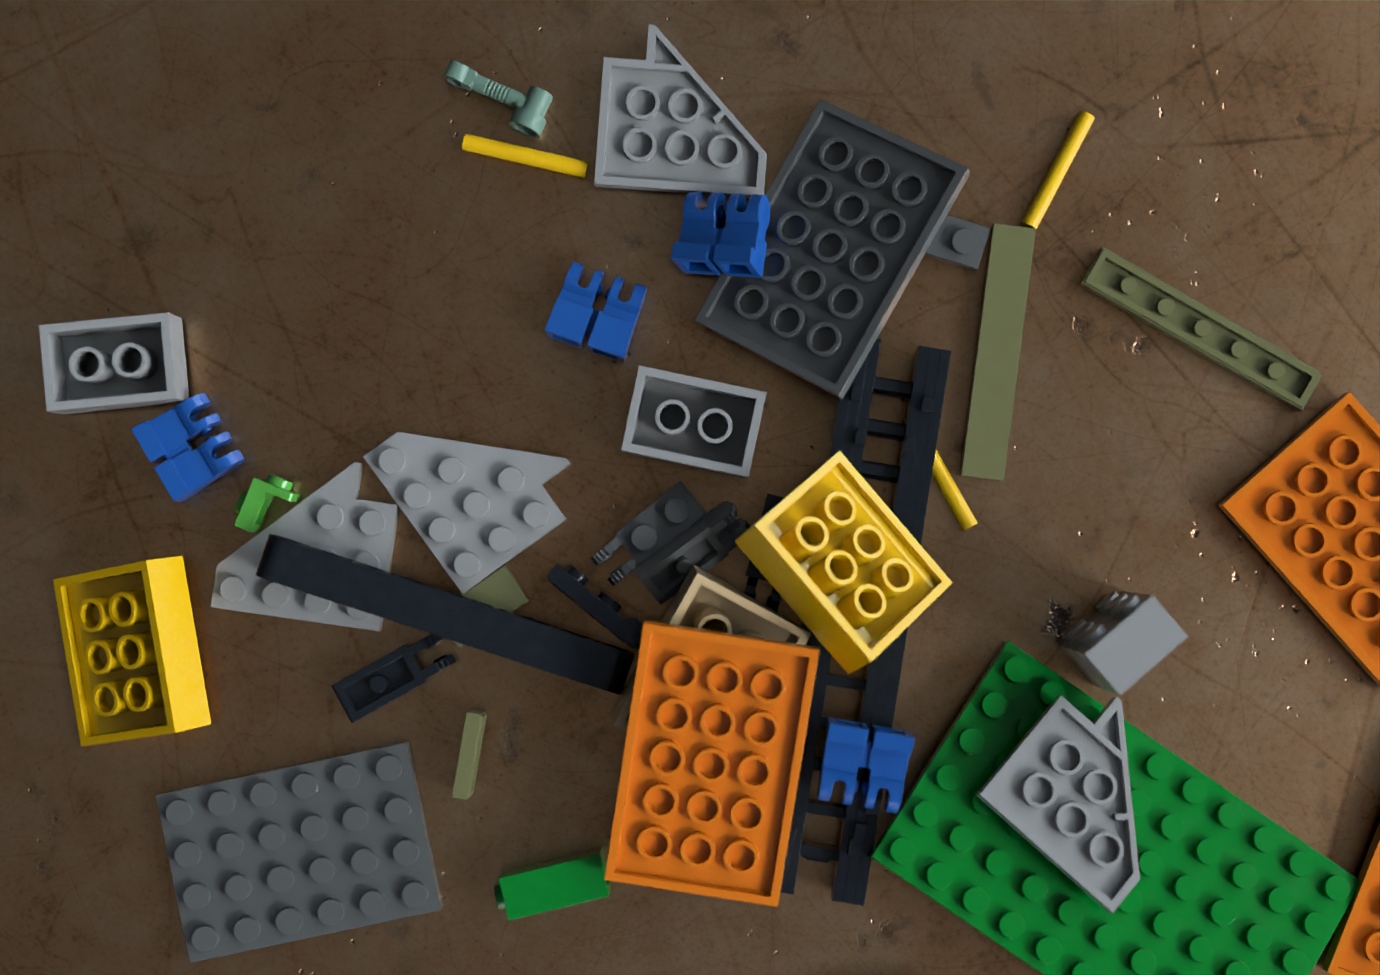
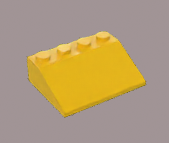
(844, 563)
(132, 651)

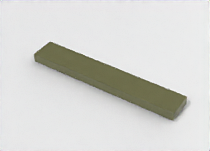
(1201, 329)
(997, 352)

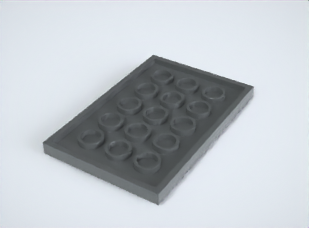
(840, 250)
(299, 851)

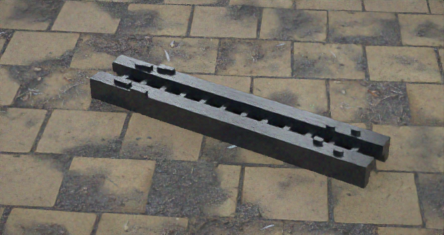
(882, 676)

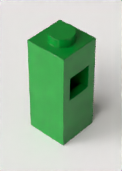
(552, 884)

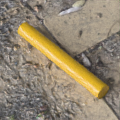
(525, 155)
(1058, 170)
(951, 493)

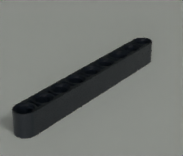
(444, 614)

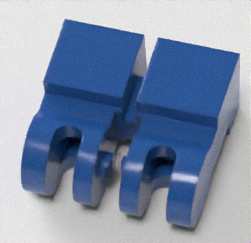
(710, 248)
(608, 330)
(168, 444)
(885, 755)

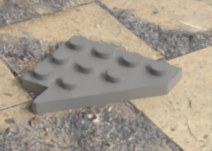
(670, 129)
(469, 499)
(326, 520)
(1073, 798)

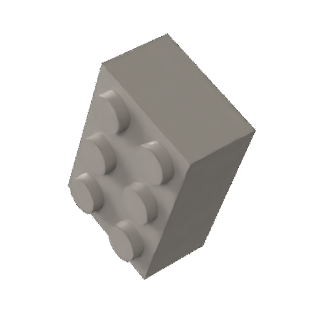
(113, 363)
(693, 422)
(1122, 640)

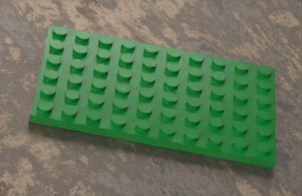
(1216, 875)

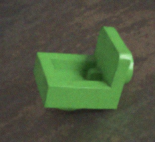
(255, 503)

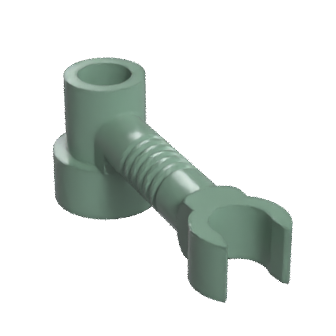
(529, 107)

